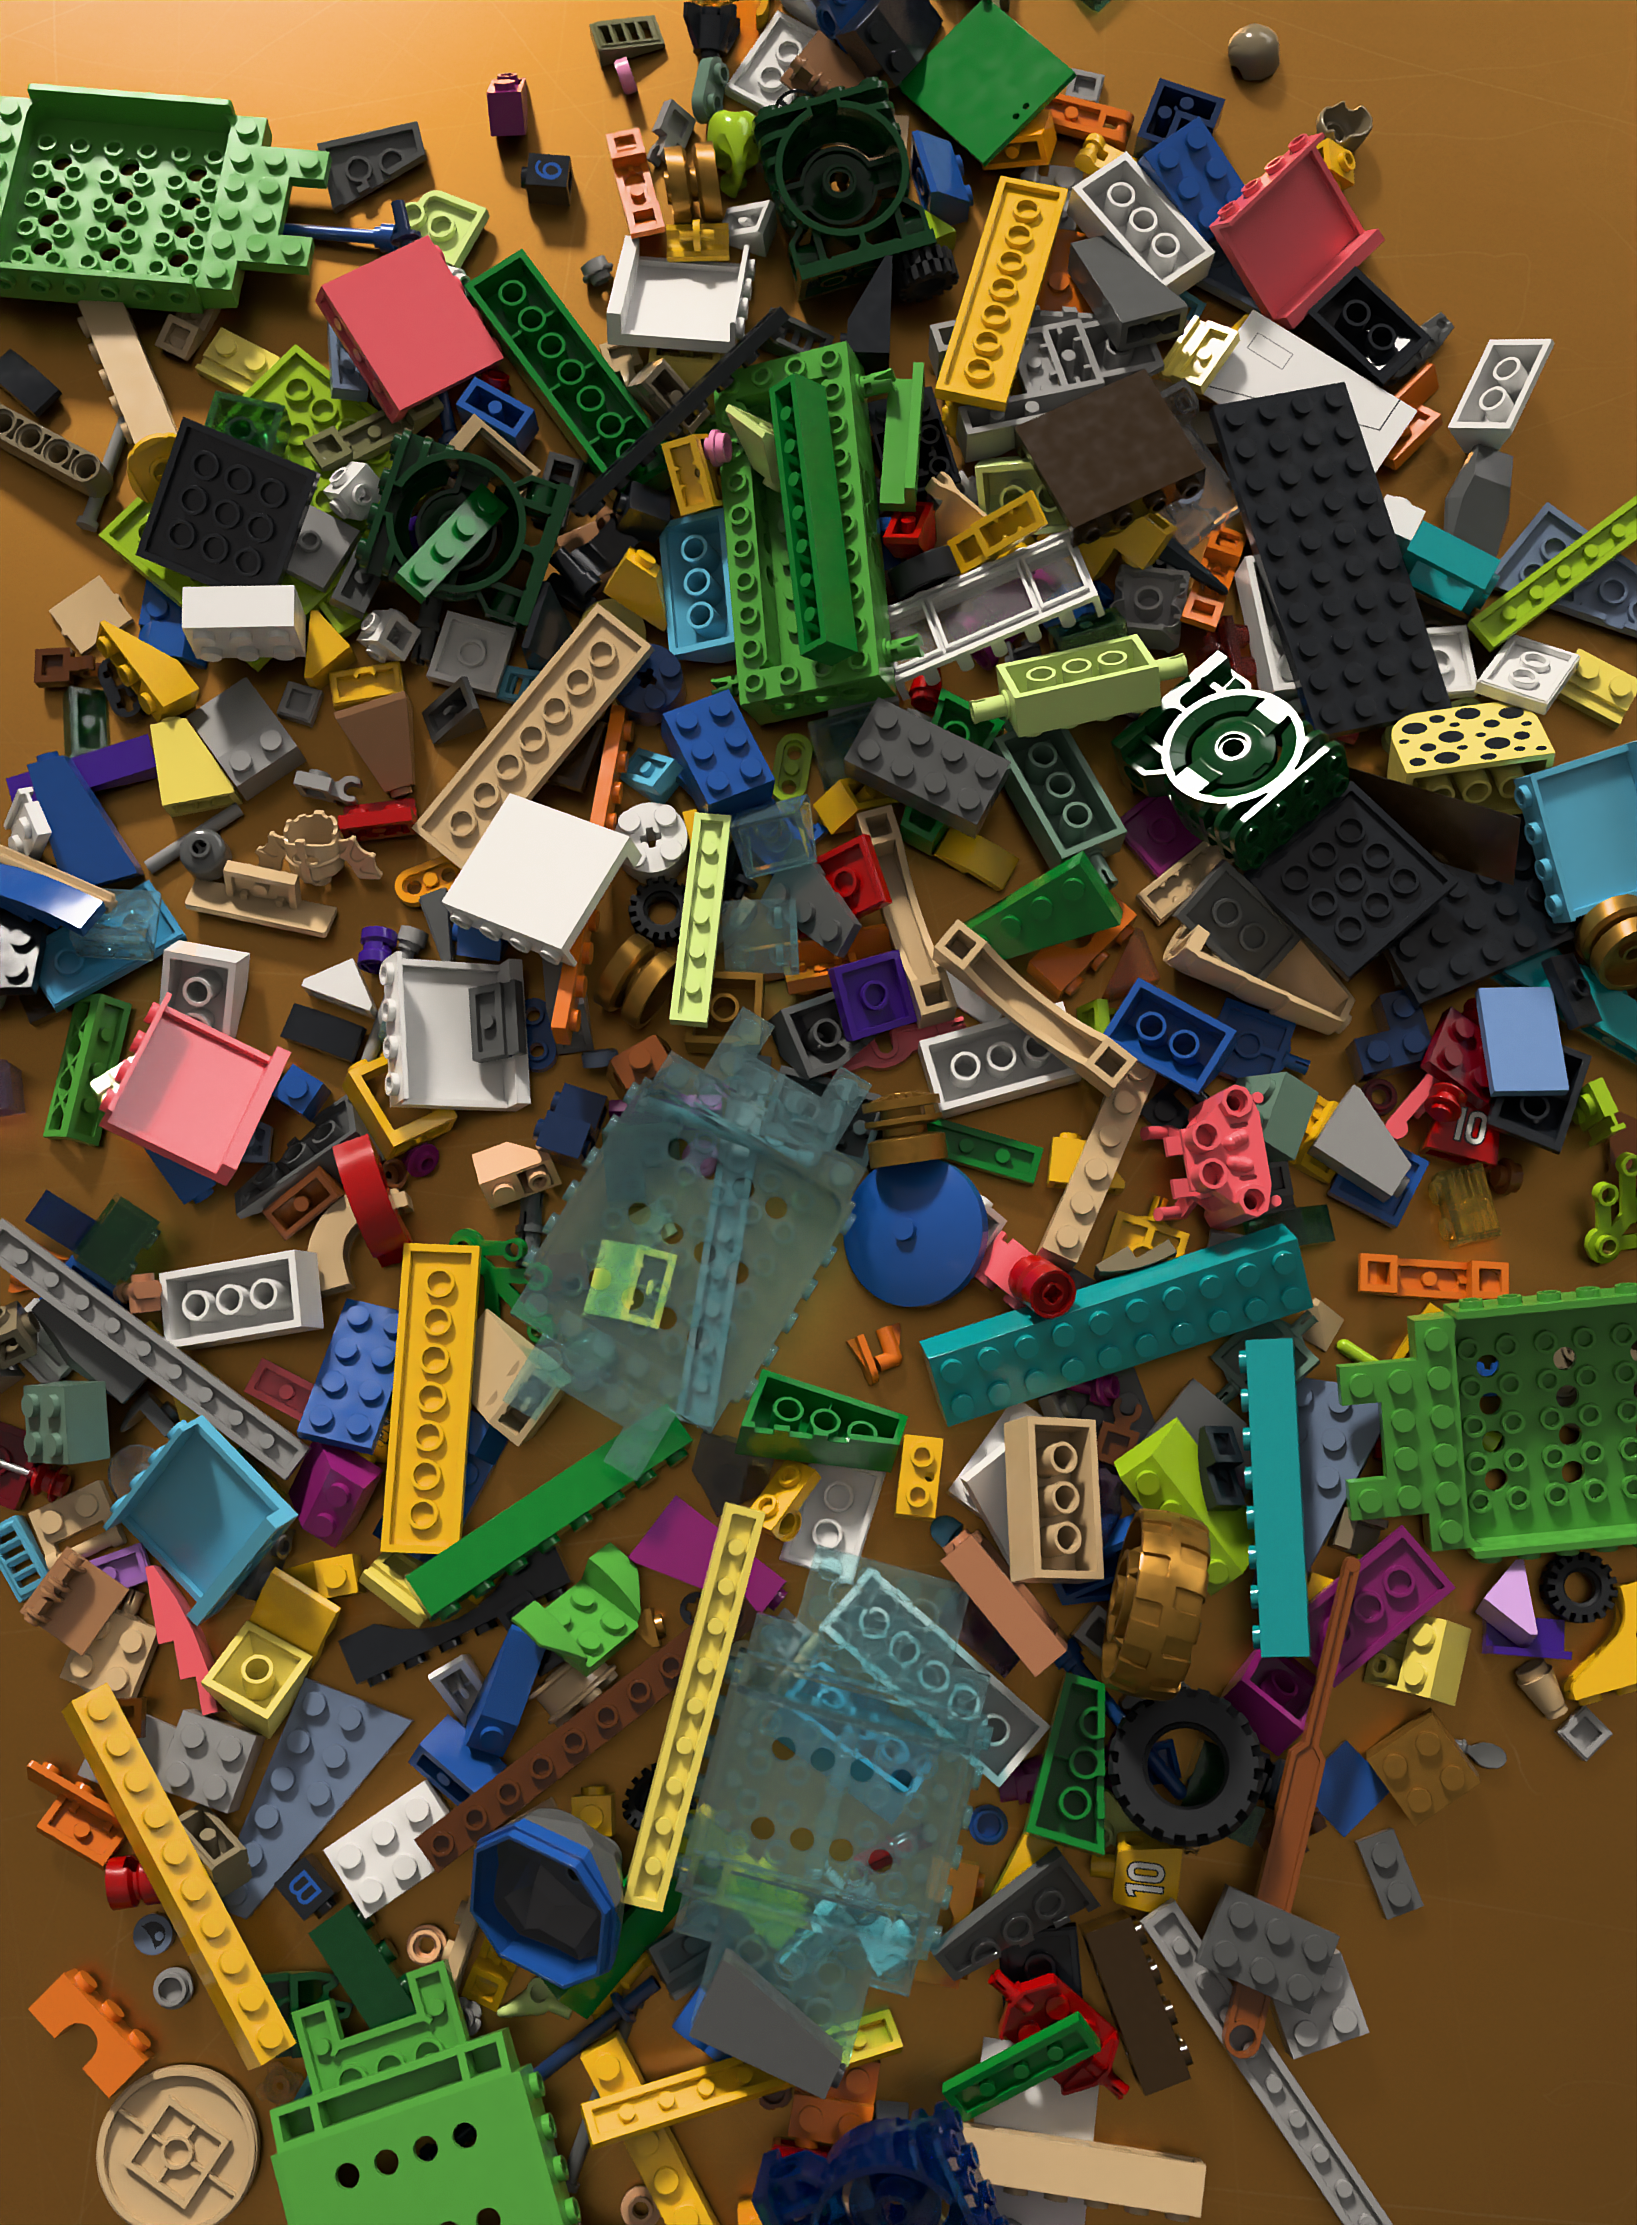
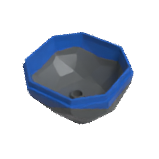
(550, 1896)

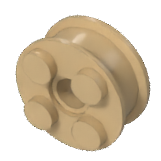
(569, 1690)

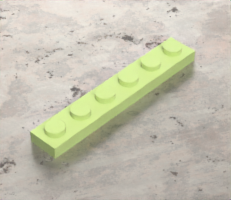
(700, 920)

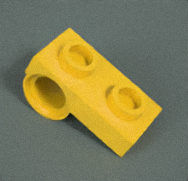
(784, 1497)

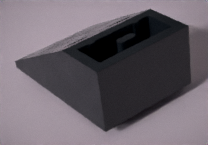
(935, 447)

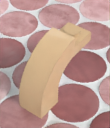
(334, 1239)

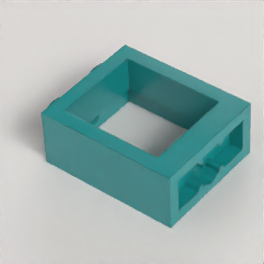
(1450, 569)

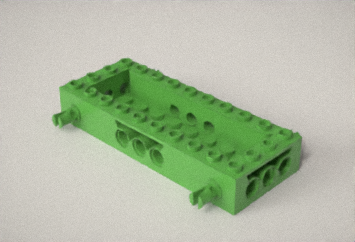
(771, 674)

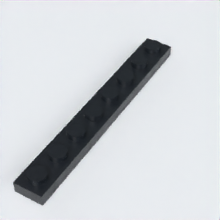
(691, 403)

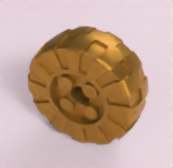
(1155, 1604)

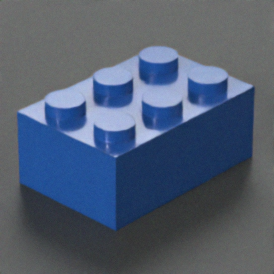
(1193, 175)
(717, 755)

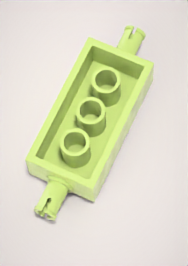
(1078, 686)

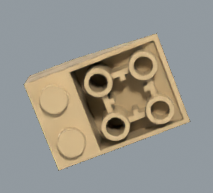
(497, 1361)

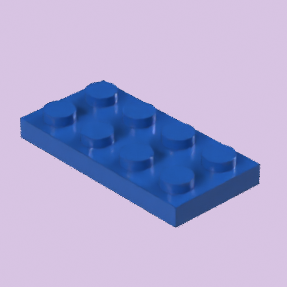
(354, 1380)

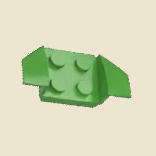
(592, 1616)

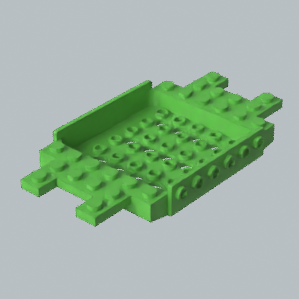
(168, 138)
(1437, 1428)
(410, 2084)

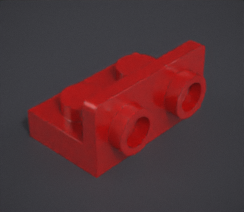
(379, 819)

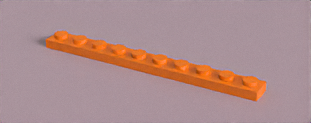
(608, 793)

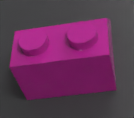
(333, 1491)
(1272, 1697)

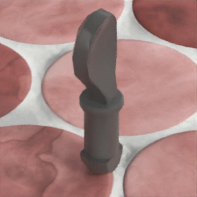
(1484, 1754)

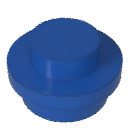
(988, 1824)

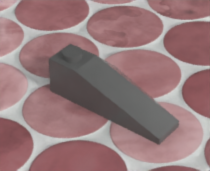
(813, 1037)
(333, 1126)

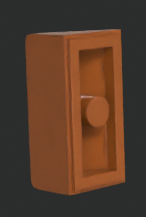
(304, 1202)

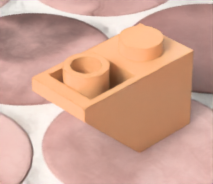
(513, 1172)

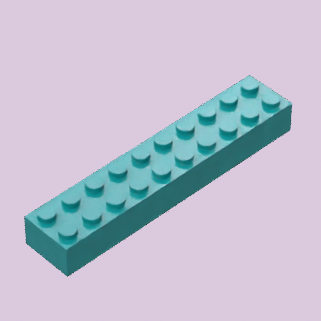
(1118, 1324)

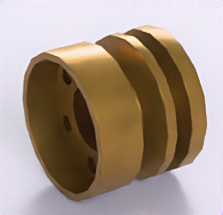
(904, 1129)

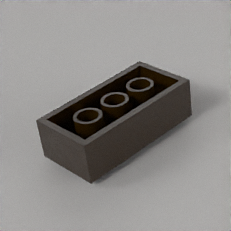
(1137, 2008)

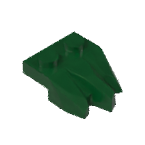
(299, 1990)

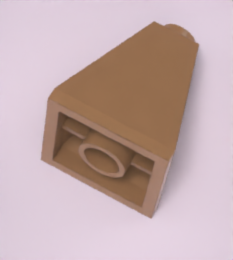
(384, 739)

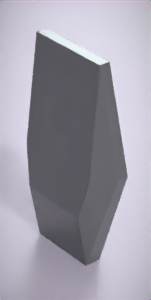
(1480, 499)
(88, 1354)

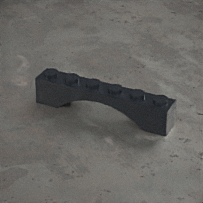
(383, 1648)

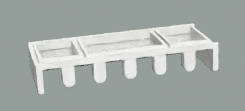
(992, 606)

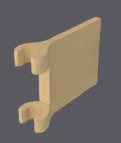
(955, 511)

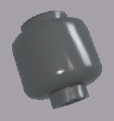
(204, 854)

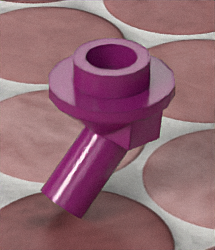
(421, 1159)
(1101, 1390)

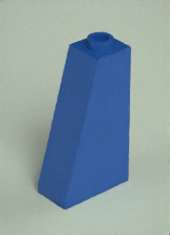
(82, 832)

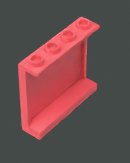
(1292, 234)
(408, 326)
(191, 1093)

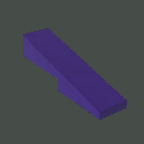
(106, 767)

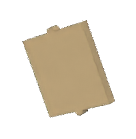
(85, 609)

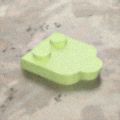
(449, 223)

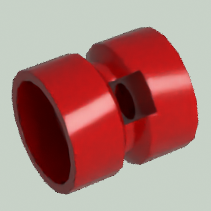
(1042, 1286)
(127, 1884)

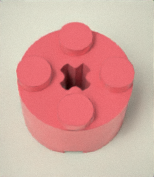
(997, 1264)

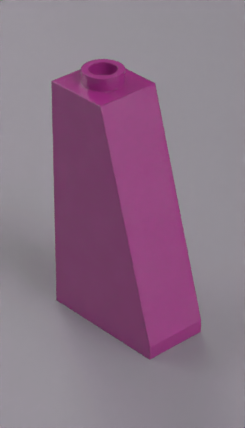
(682, 1548)

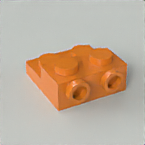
(843, 2109)

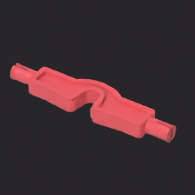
(904, 1044)

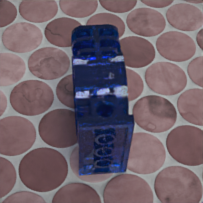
(886, 2161)

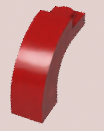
(371, 1199)

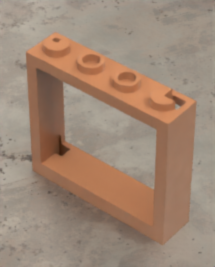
(1005, 1603)

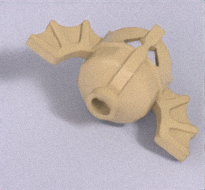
(316, 850)

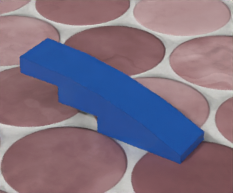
(47, 900)

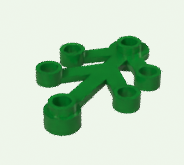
(498, 1279)

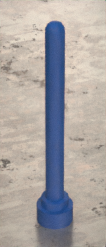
(379, 236)
(1072, 1662)

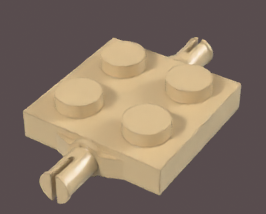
(117, 1654)

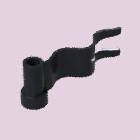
(593, 559)

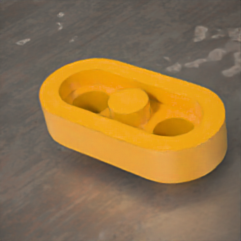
(427, 875)

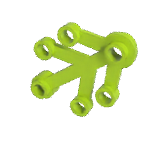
(1614, 1230)

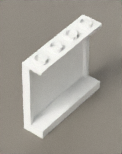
(678, 302)
(537, 878)
(431, 1038)

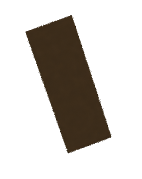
(1447, 827)

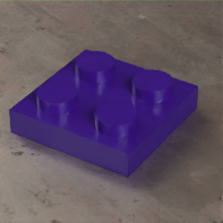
(872, 995)

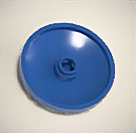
(916, 1233)

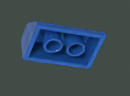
(1171, 1037)

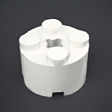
(665, 826)

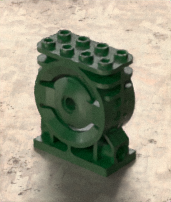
(856, 119)
(426, 465)
(1218, 762)

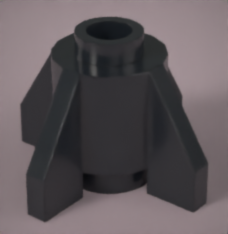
(711, 28)

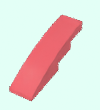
(175, 1627)

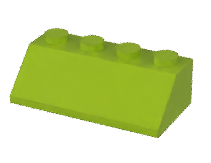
(1166, 1476)

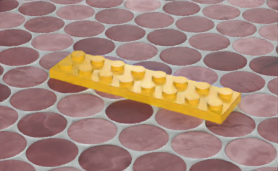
(1001, 294)
(431, 1398)

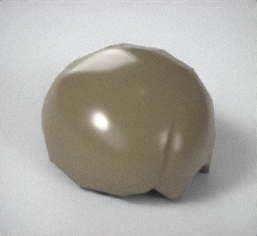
(1254, 51)
(1345, 125)

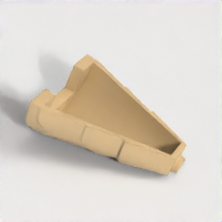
(1297, 990)

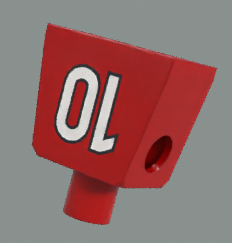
(1463, 1140)

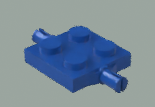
(1261, 1042)

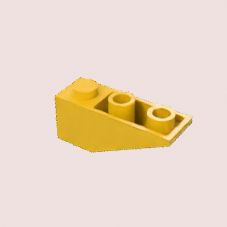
(155, 677)

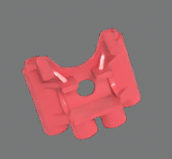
(1221, 1159)

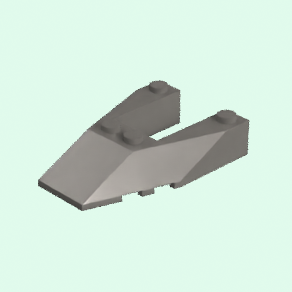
(1060, 362)

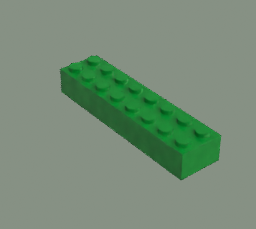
(563, 368)

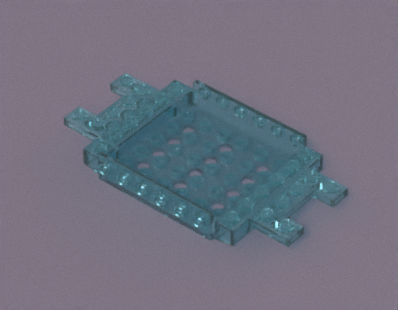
(757, 1130)

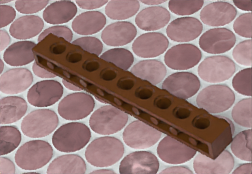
(562, 1750)

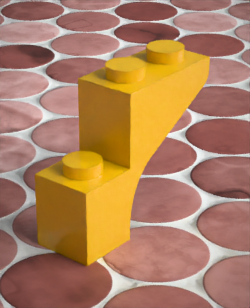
(1138, 544)
(1614, 1660)

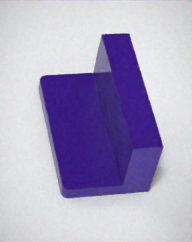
(1547, 1644)

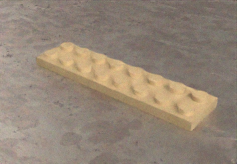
(535, 732)

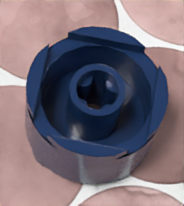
(649, 703)

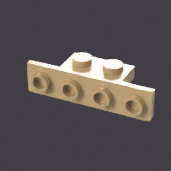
(261, 898)

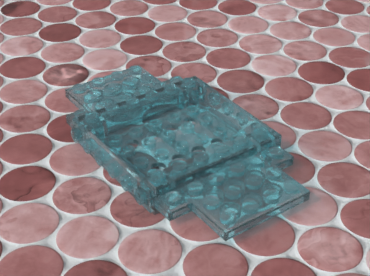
(871, 1682)

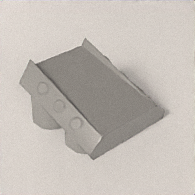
(1152, 604)

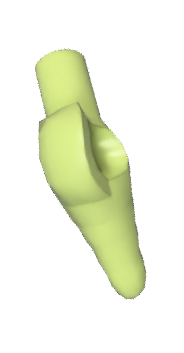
(534, 2001)

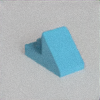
(652, 775)

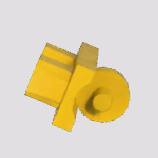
(698, 242)

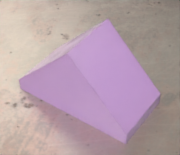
(1510, 1606)

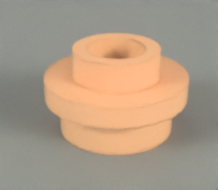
(414, 1948)
(636, 2195)

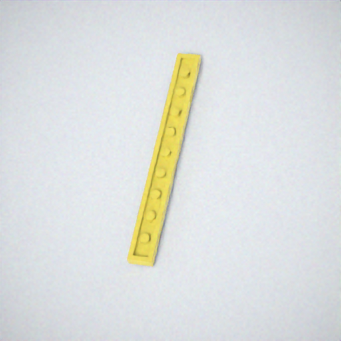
(693, 1707)

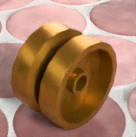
(692, 184)
(1609, 941)
(636, 981)

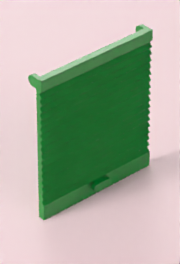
(985, 80)

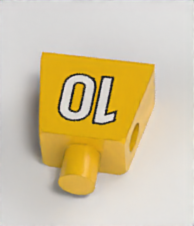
(1141, 1870)

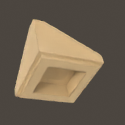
(1326, 1328)

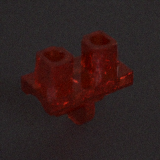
(1229, 639)

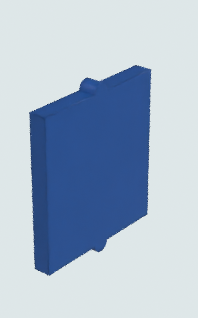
(1348, 1788)

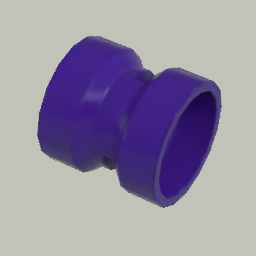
(377, 946)

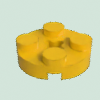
(143, 463)

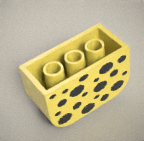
(1470, 752)

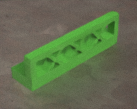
(903, 443)
(100, 1048)

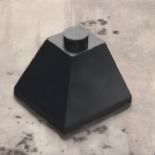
(546, 629)

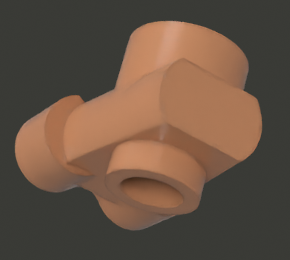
(141, 1294)

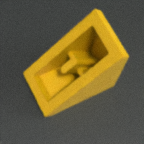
(325, 652)

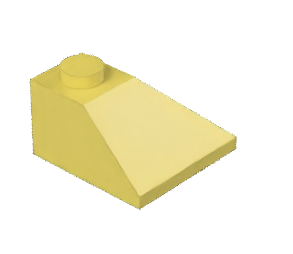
(258, 1678)

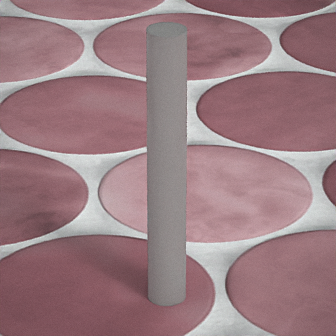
(172, 851)

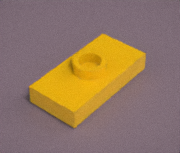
(365, 684)

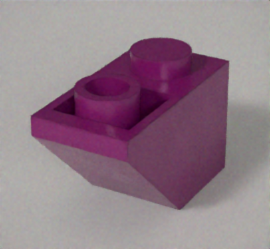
(507, 105)

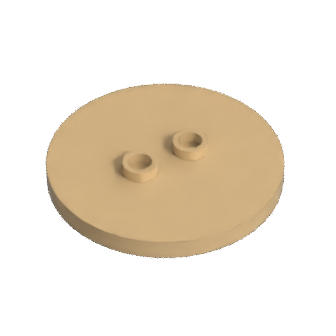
(178, 2148)

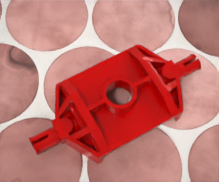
(1047, 1998)

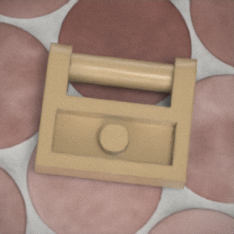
(73, 1516)

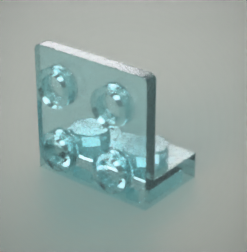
(126, 931)
(761, 936)

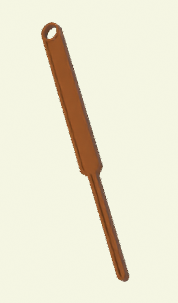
(1294, 1809)

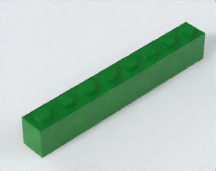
(813, 520)
(532, 1526)

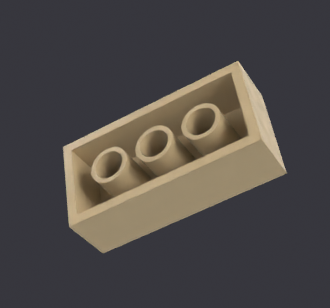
(1053, 1500)

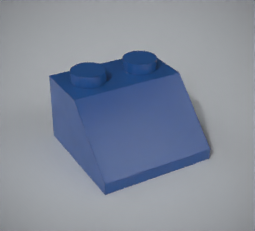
(939, 179)

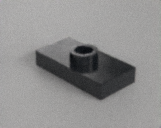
(1571, 991)

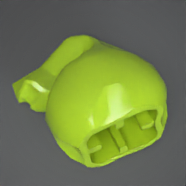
(733, 148)

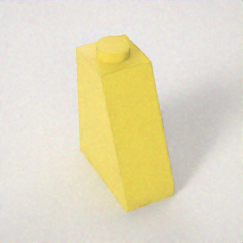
(187, 771)

